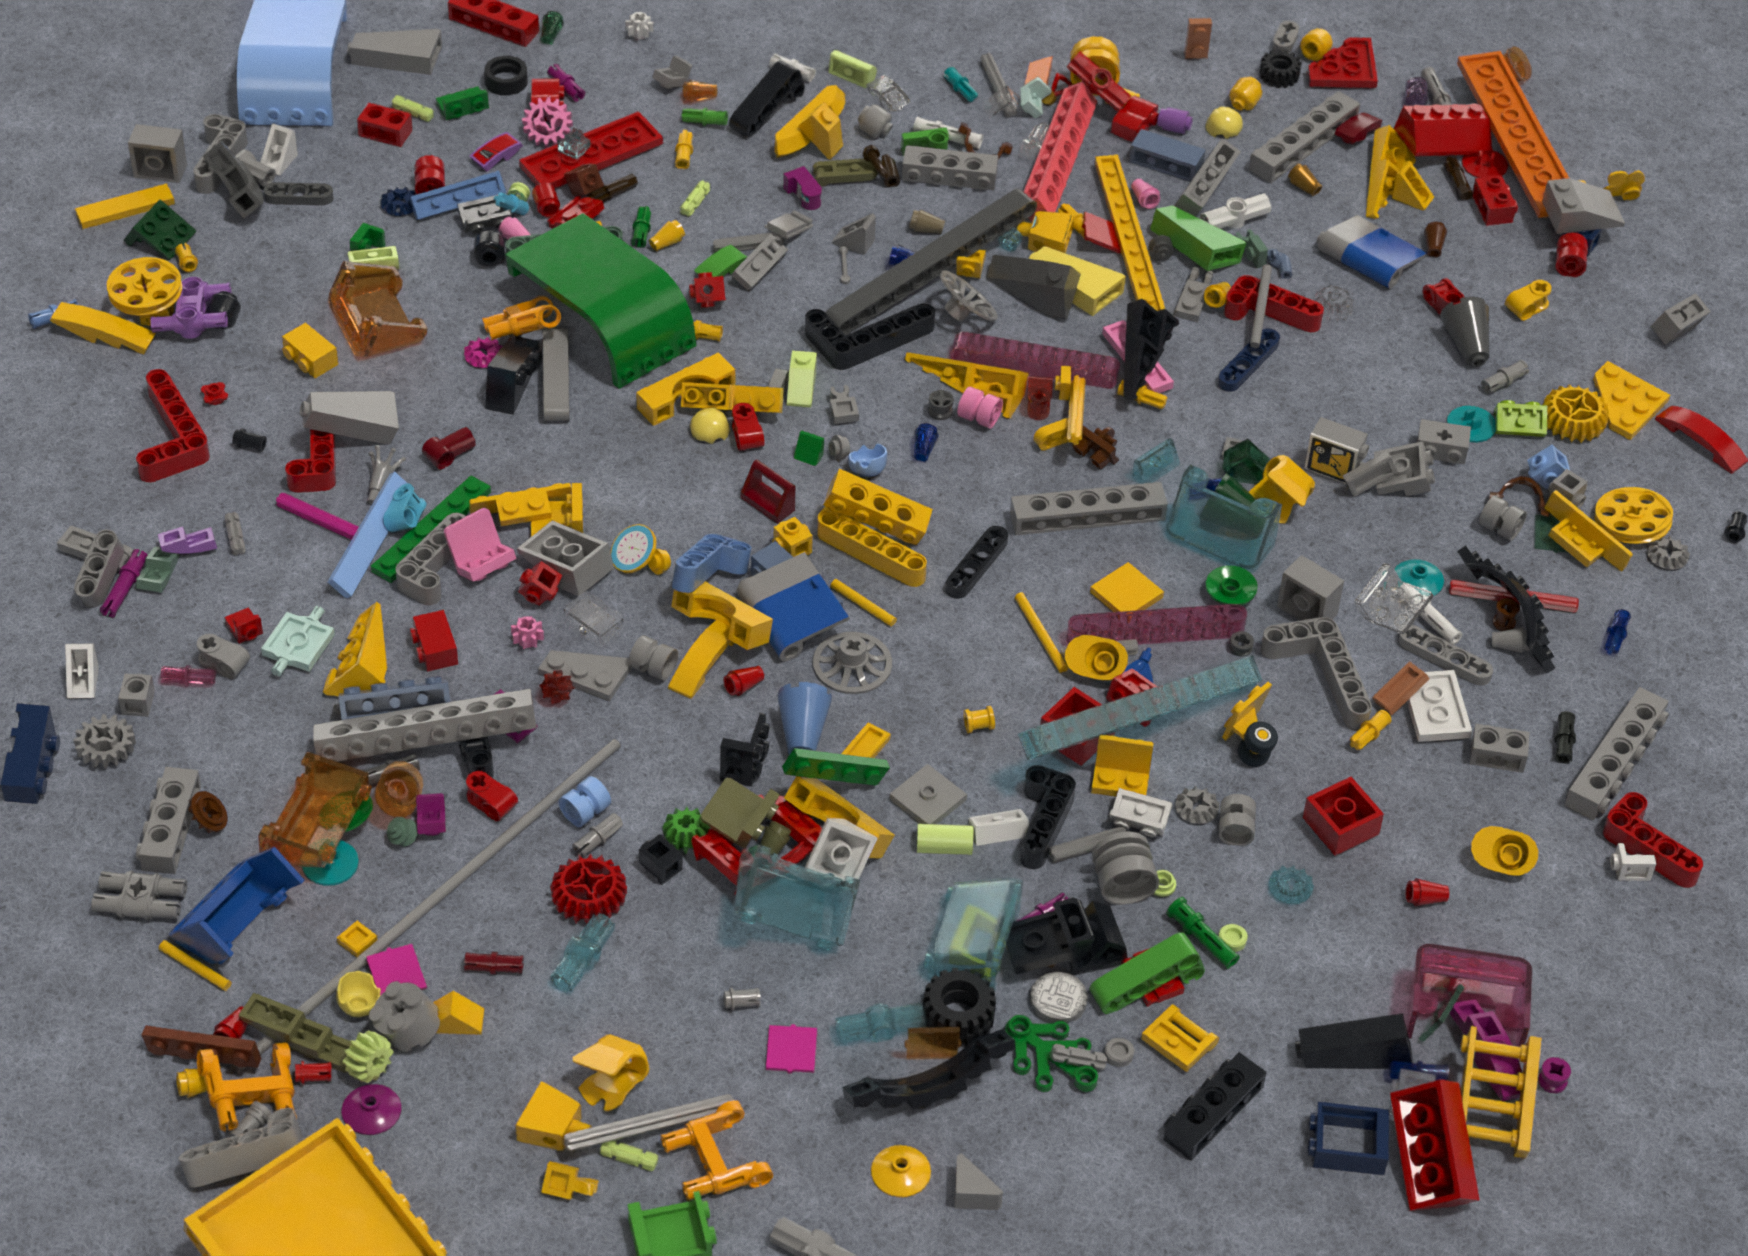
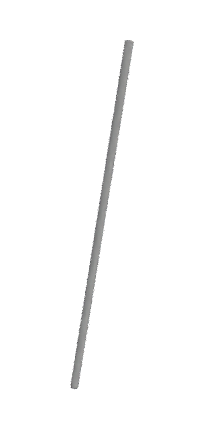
(431, 901)

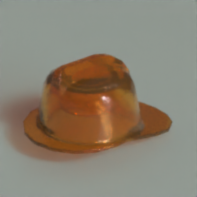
(1518, 63)
(398, 789)

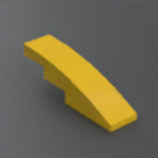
(96, 324)

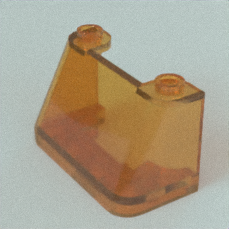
(369, 310)
(317, 812)

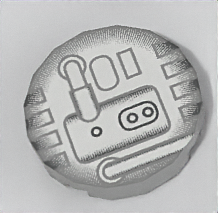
(1058, 997)

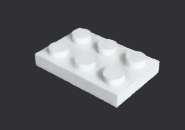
(1439, 709)

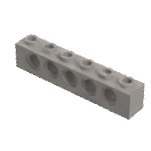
(1302, 137)
(1088, 508)
(1617, 753)

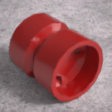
(429, 174)
(1571, 255)

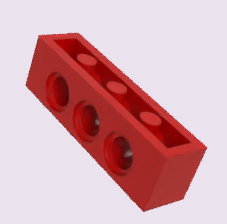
(496, 19)

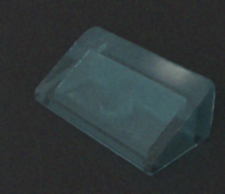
(1156, 462)

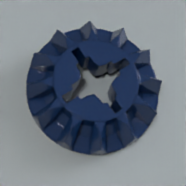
(397, 207)

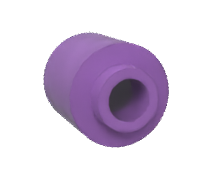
(1174, 120)

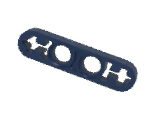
(1251, 361)

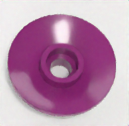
(375, 1118)

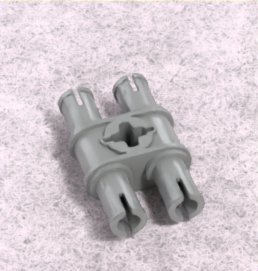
(139, 895)

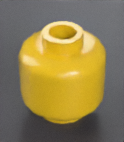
(1316, 44)
(1245, 93)

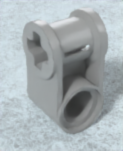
(221, 655)

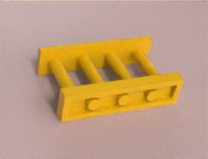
(1524, 1082)

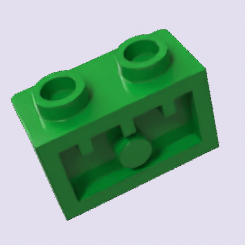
(463, 103)

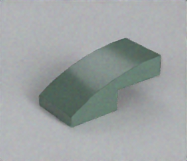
(157, 570)

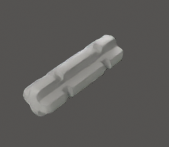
(235, 533)
(1078, 1057)

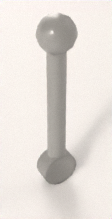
(845, 279)

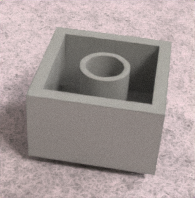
(157, 153)
(1309, 591)

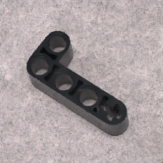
(779, 83)
(1056, 797)

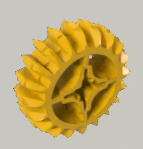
(1576, 413)

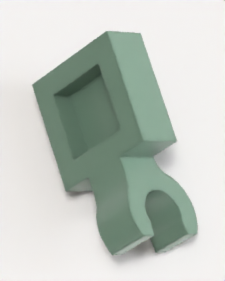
(1255, 248)

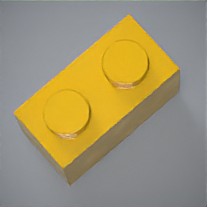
(309, 350)

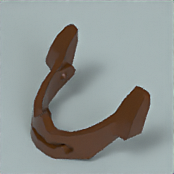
(965, 130)
(1524, 480)

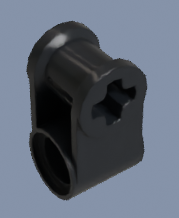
(477, 755)

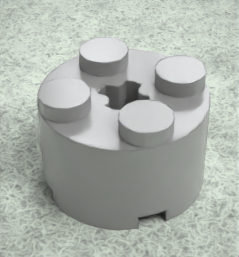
(405, 1016)

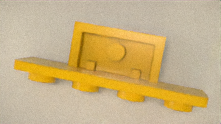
(522, 505)
(1583, 536)

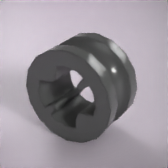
(1238, 650)

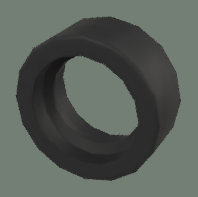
(509, 86)

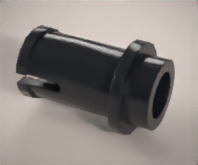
(249, 440)
(1735, 531)

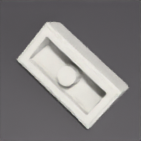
(999, 826)

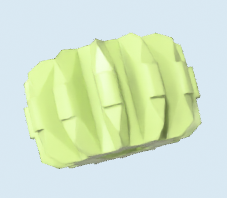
(367, 1056)

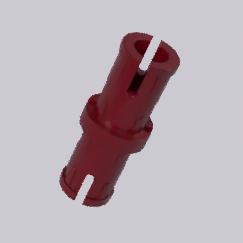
(494, 963)

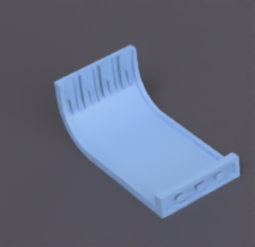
(288, 62)

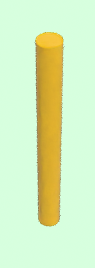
(1041, 632)

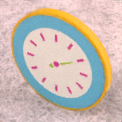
(633, 548)

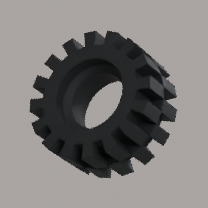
(1287, 75)

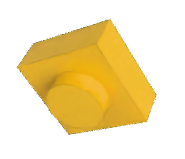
(1063, 383)

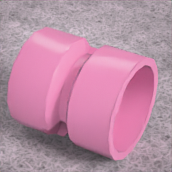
(980, 407)

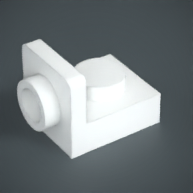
(1632, 867)

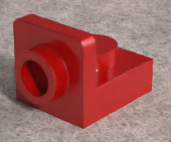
(244, 625)

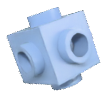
(1547, 465)

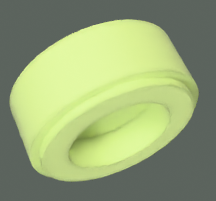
(1234, 936)

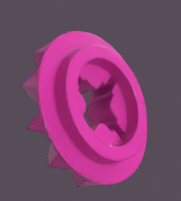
(476, 357)

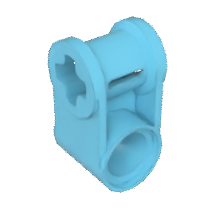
(404, 509)

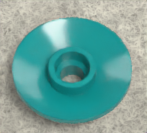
(1421, 574)

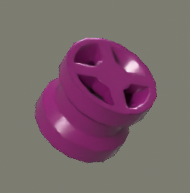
(1554, 1082)

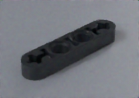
(972, 560)

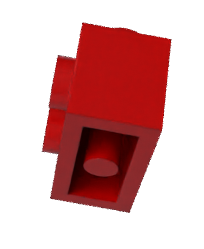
(1494, 200)

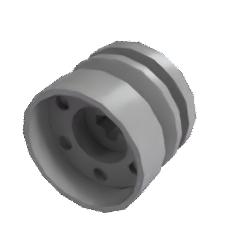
(1125, 868)

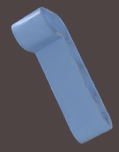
(706, 558)

